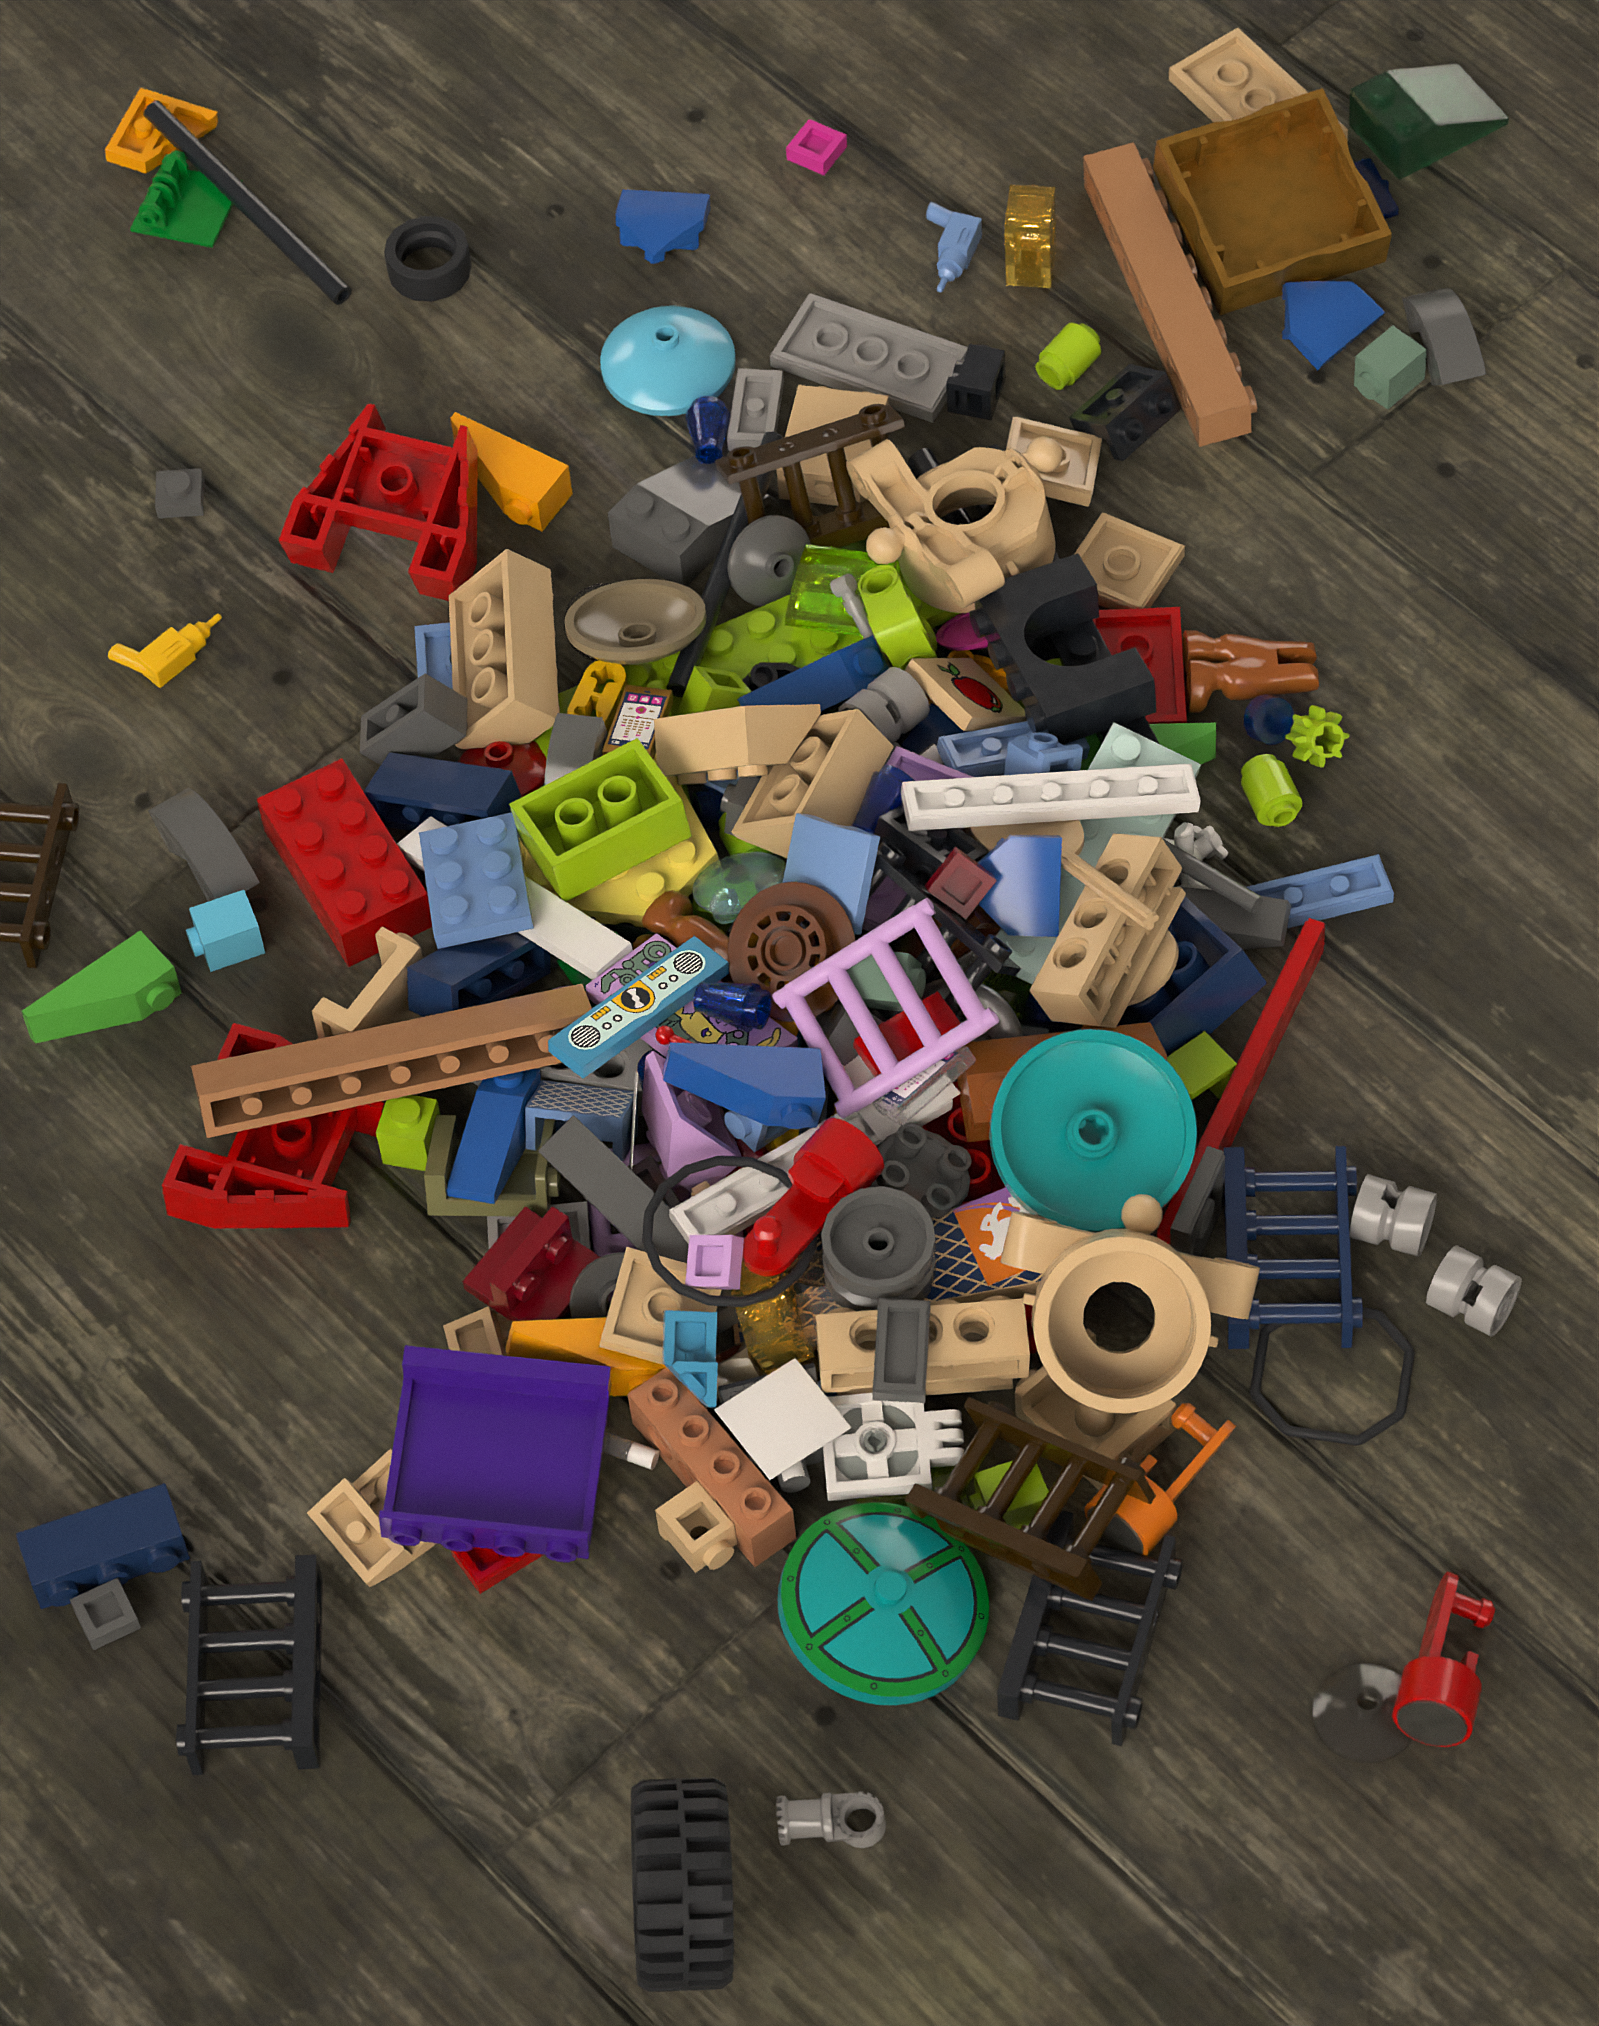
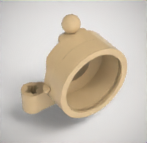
(959, 563)
(1178, 1284)

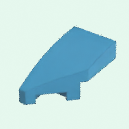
(691, 1351)

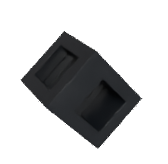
(977, 382)

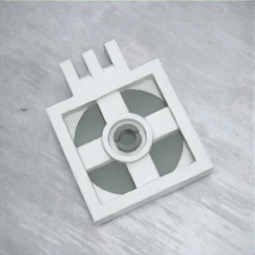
(888, 1447)

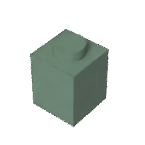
(1389, 367)
(875, 988)

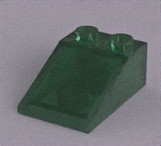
(1421, 115)

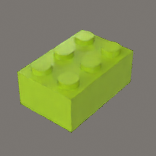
(600, 820)

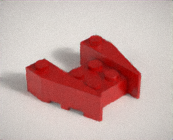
(394, 490)
(272, 1172)

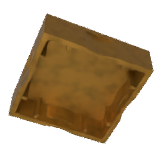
(1271, 201)

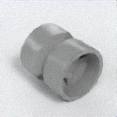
(891, 703)
(1393, 1215)
(1458, 1282)

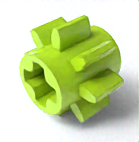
(1320, 724)

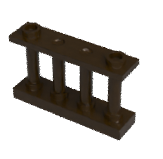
(851, 519)
(60, 820)
(1028, 1546)

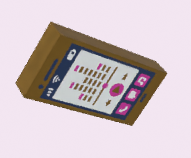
(636, 717)

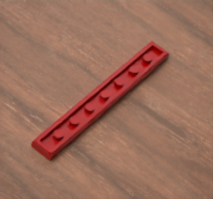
(1255, 1056)

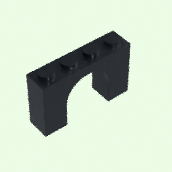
(1057, 698)

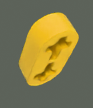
(588, 696)

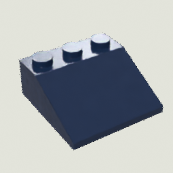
(1205, 987)

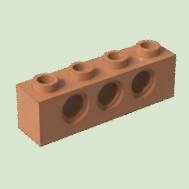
(704, 1452)

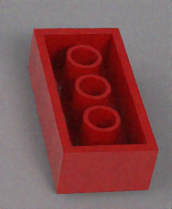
(344, 860)

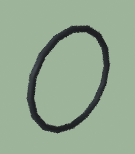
(692, 1293)

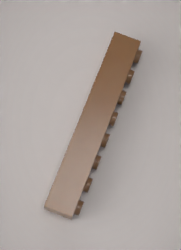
(1168, 294)
(384, 1061)

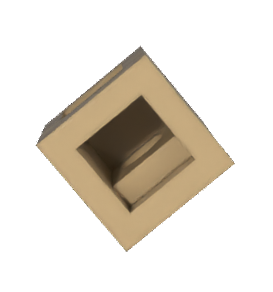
(693, 1515)

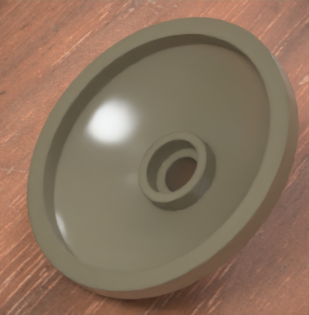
(635, 621)

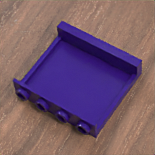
(496, 1453)

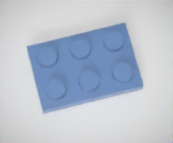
(475, 880)

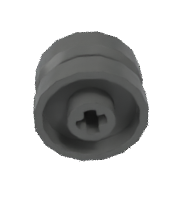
(878, 1247)

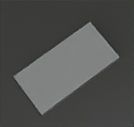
(868, 354)

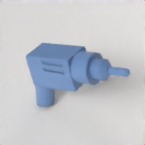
(956, 243)

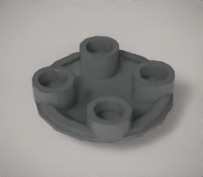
(925, 1168)

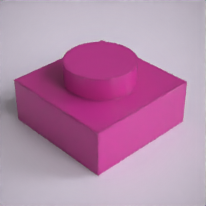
(816, 147)

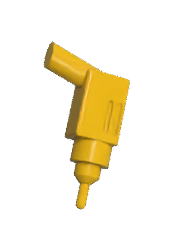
(167, 653)

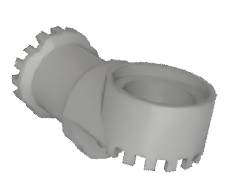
(828, 1818)

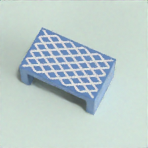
(600, 1109)

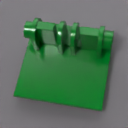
(182, 205)

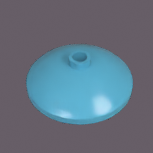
(667, 360)

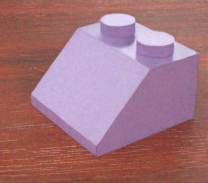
(684, 1127)

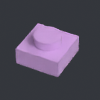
(714, 1261)

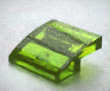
(811, 597)

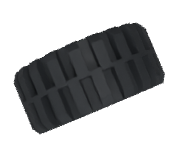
(682, 1884)

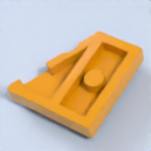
(140, 144)

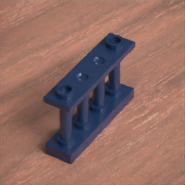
(1245, 1225)

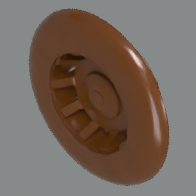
(787, 947)

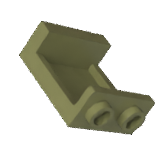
(529, 1185)

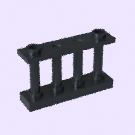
(991, 951)
(1037, 1638)
(298, 1685)

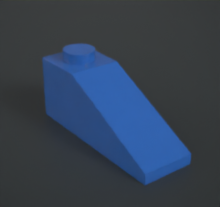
(825, 681)
(756, 1081)
(493, 1137)

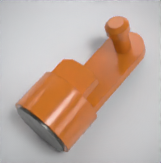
(1141, 1526)

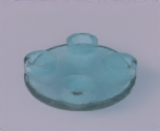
(734, 880)

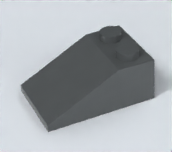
(676, 519)

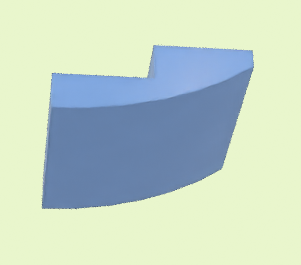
(834, 860)

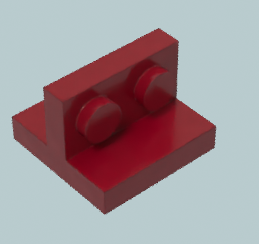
(530, 1268)

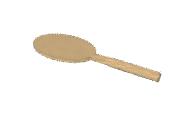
(1072, 845)

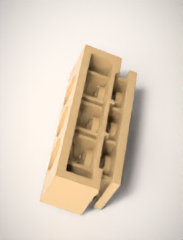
(1102, 949)
(968, 1347)

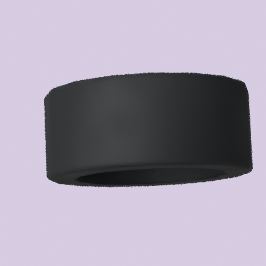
(420, 234)

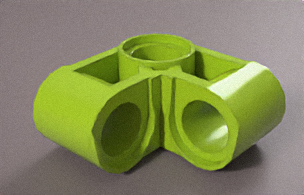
(894, 617)

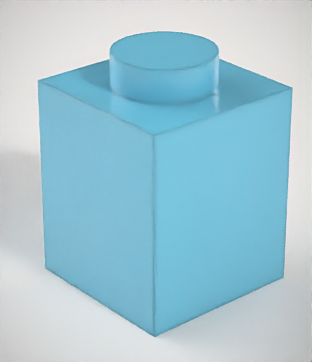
(225, 931)

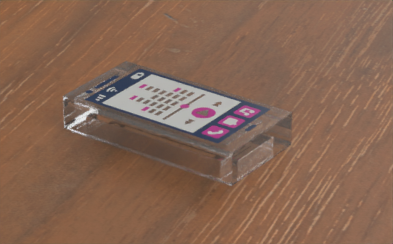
(917, 1092)

